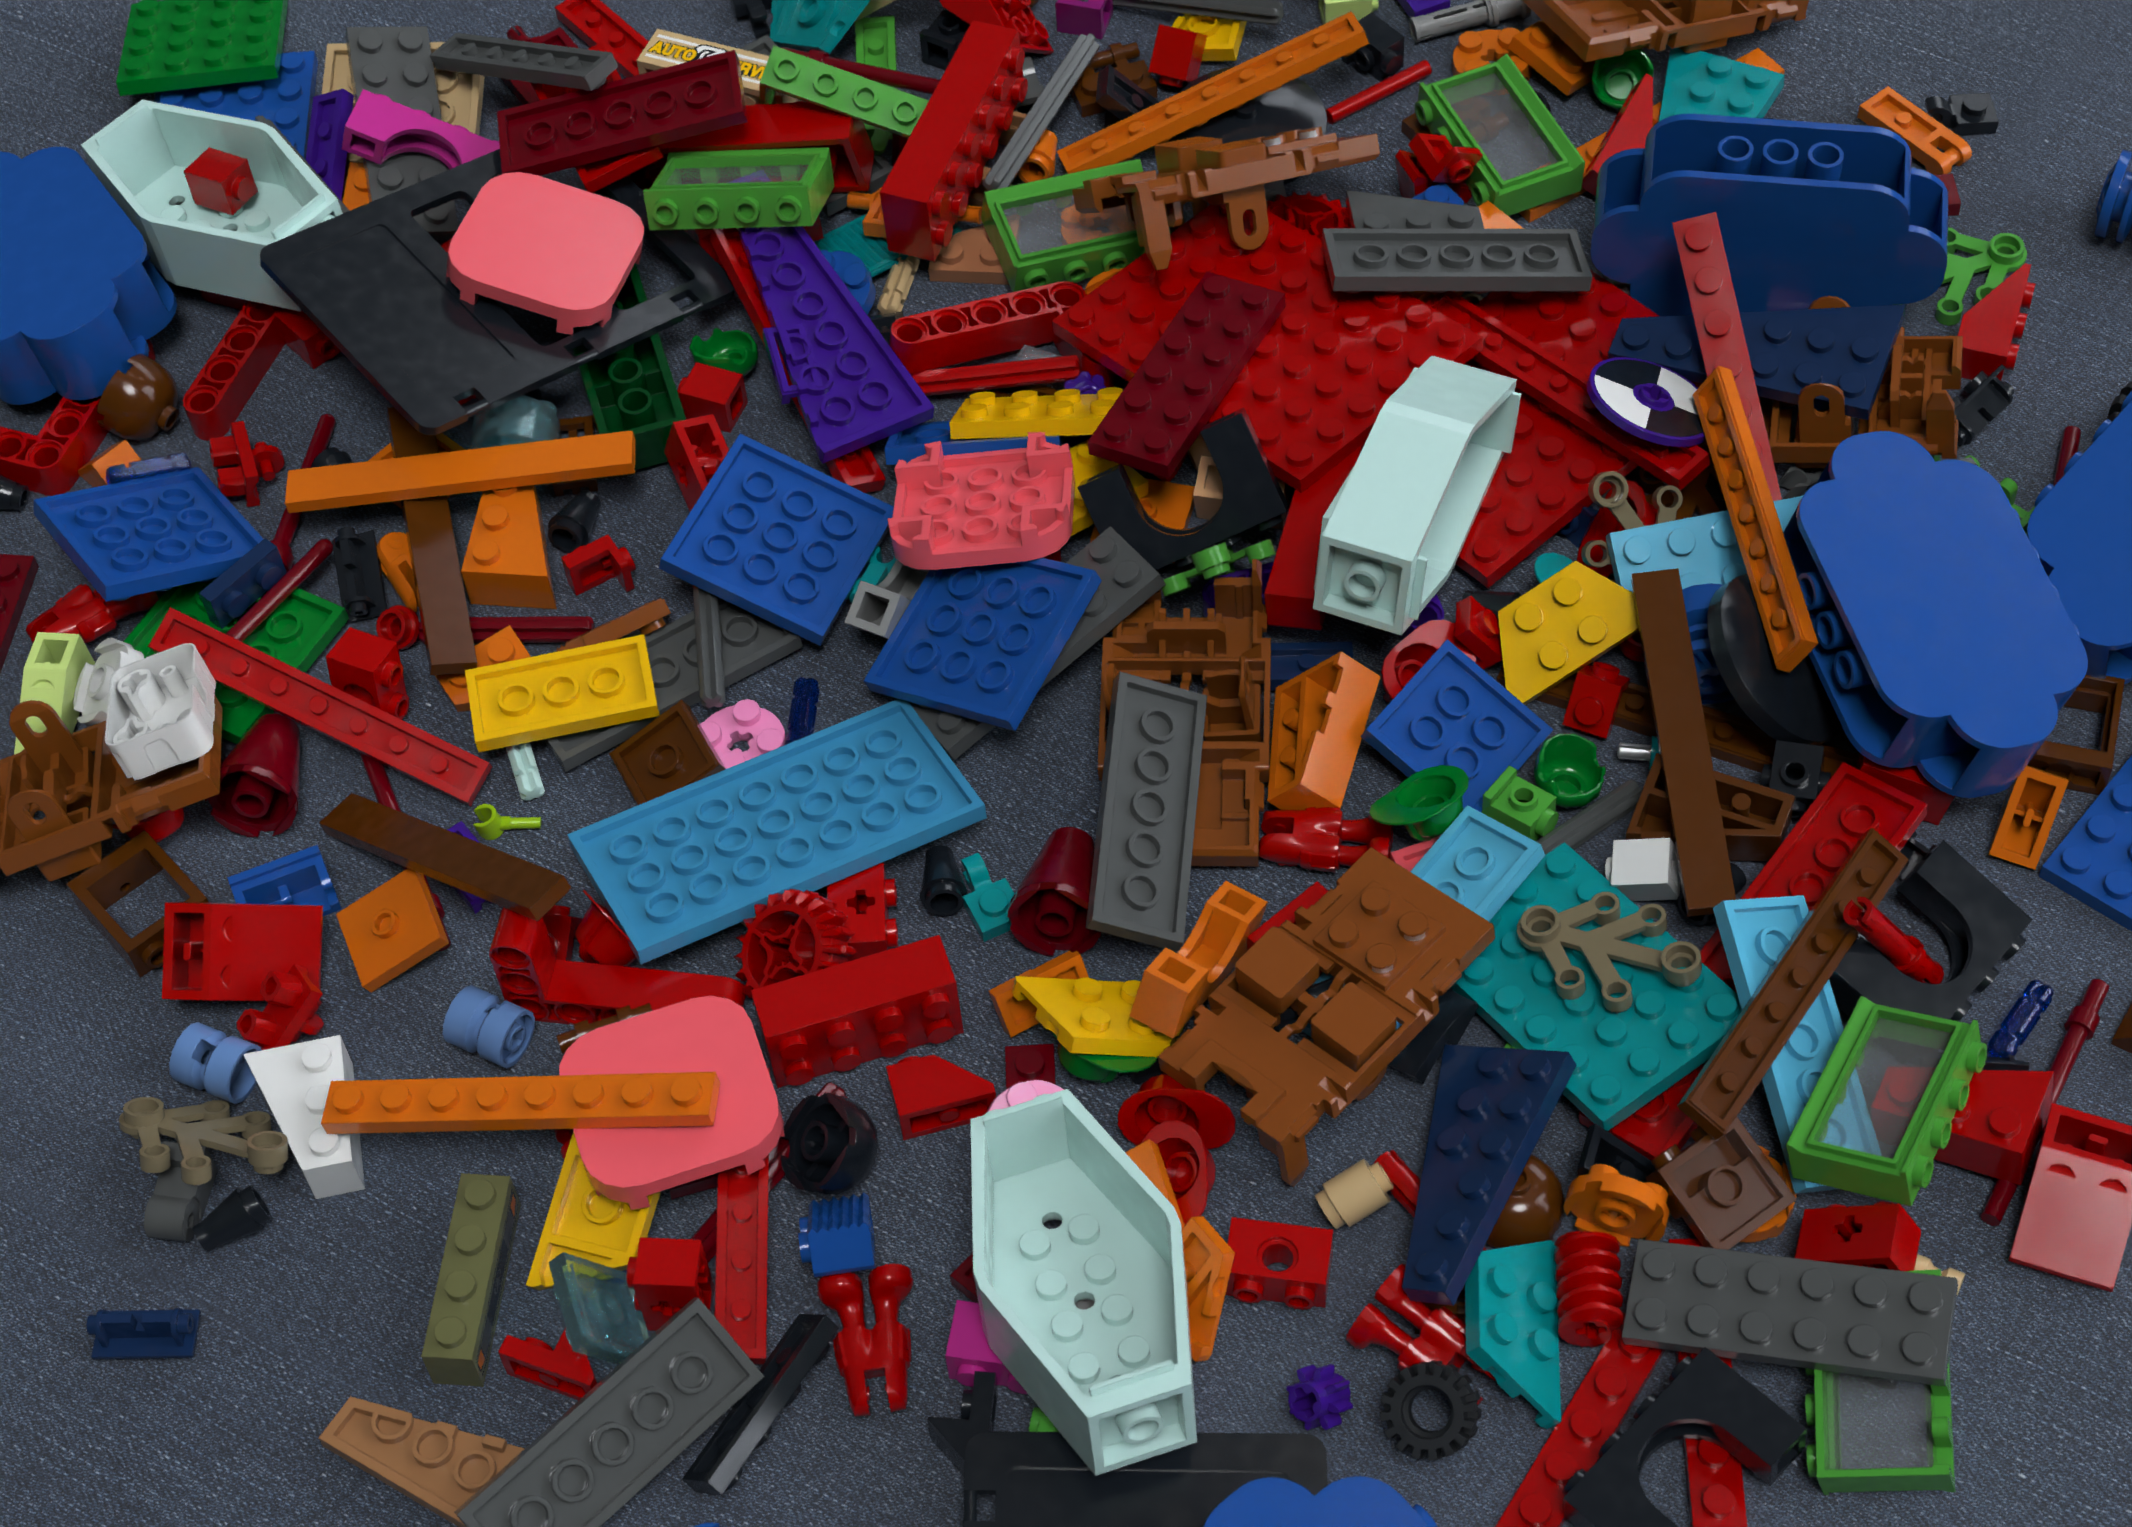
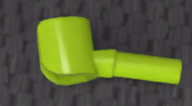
(495, 824)

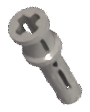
(1464, 16)

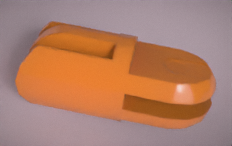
(397, 566)

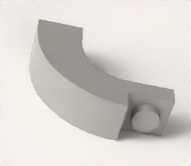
(881, 606)

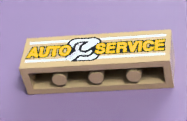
(672, 48)

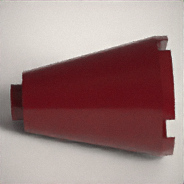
(260, 779)
(1054, 896)

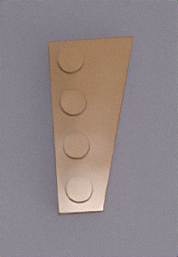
(417, 1457)

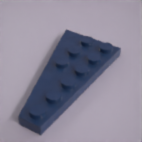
(1784, 348)
(1479, 1140)

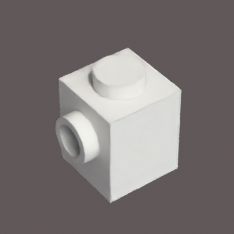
(1644, 869)

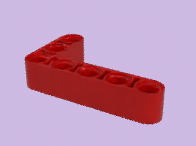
(990, 328)
(233, 367)
(64, 445)
(582, 990)

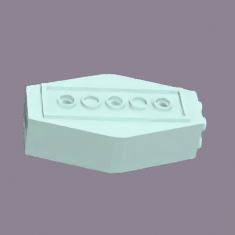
(193, 246)
(1414, 494)
(1103, 1374)

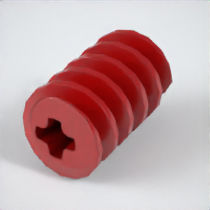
(1588, 1287)

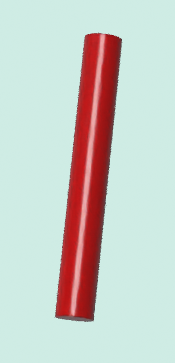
(1378, 91)

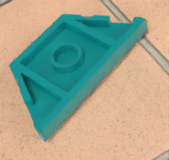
(813, 23)
(1516, 1324)

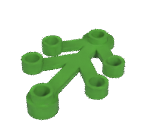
(2000, 255)
(1216, 562)

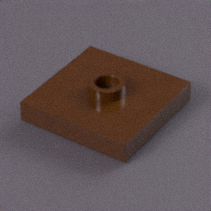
(666, 755)

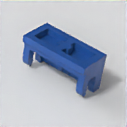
(289, 881)

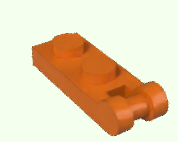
(1918, 129)

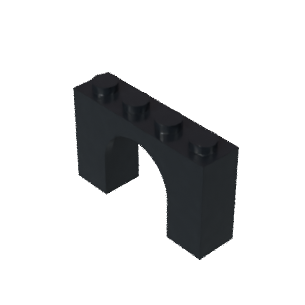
(1249, 498)
(1975, 920)
(1702, 1403)

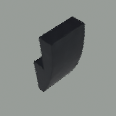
(1445, 1028)

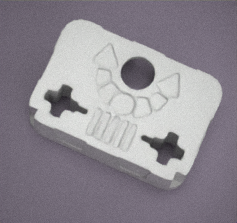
(160, 711)

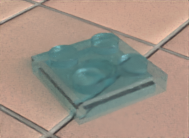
(597, 1308)

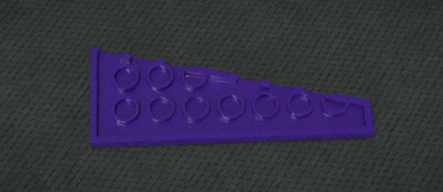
(864, 382)

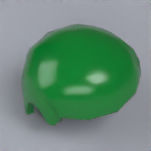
(1618, 75)
(726, 350)
(1569, 770)

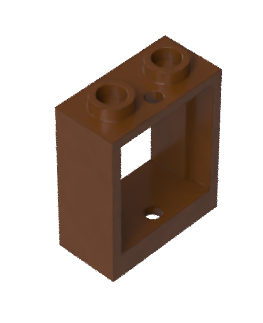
(2087, 768)
(117, 877)

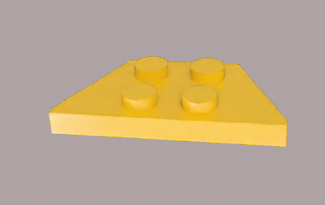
(1562, 629)
(1091, 1015)
(587, 1224)

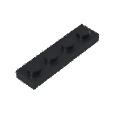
(751, 1417)

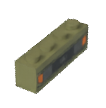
(471, 1280)

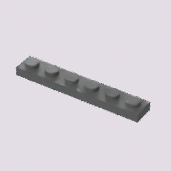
(525, 61)

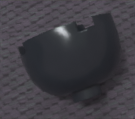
(829, 1144)

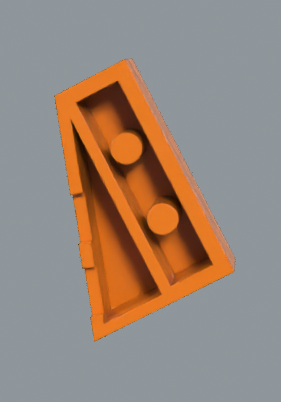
(508, 552)
(1319, 732)

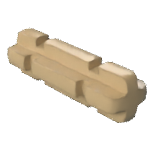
(898, 285)

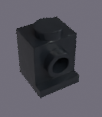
(944, 32)
(1384, 52)

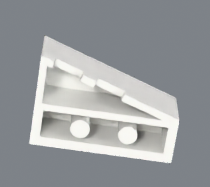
(296, 1090)

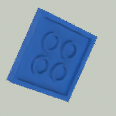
(1458, 719)

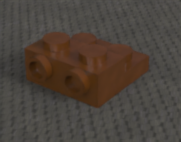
(1721, 1186)

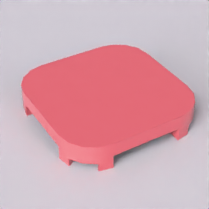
(545, 249)
(983, 505)
(681, 1037)

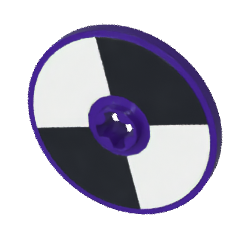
(1646, 401)

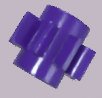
(1319, 1397)

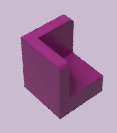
(1083, 17)

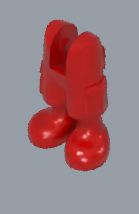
(88, 613)
(1316, 835)
(1440, 1336)
(874, 1351)

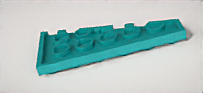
(1717, 86)

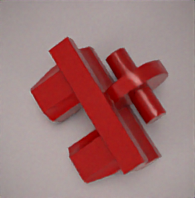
(250, 464)
(289, 1010)

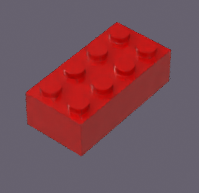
(858, 1011)

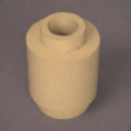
(1354, 1193)

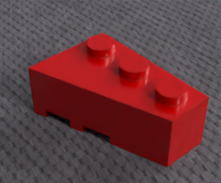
(2000, 1123)

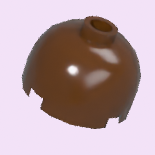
(140, 401)
(1532, 1209)

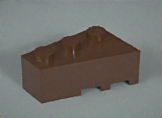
(1752, 814)

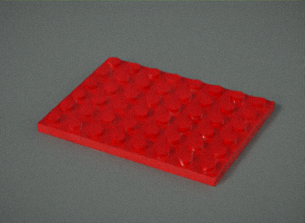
(1319, 367)
(1551, 458)

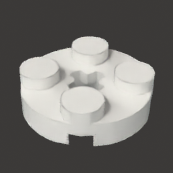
(94, 680)

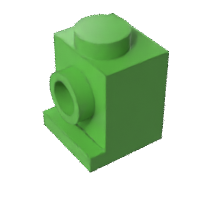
(1520, 805)

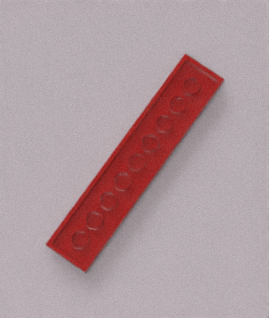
(1800, 866)

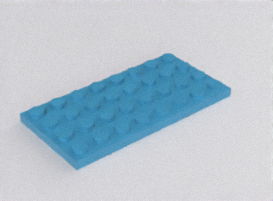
(774, 826)

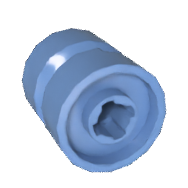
(485, 1026)
(213, 1062)

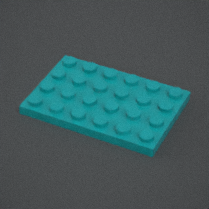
(1618, 1055)

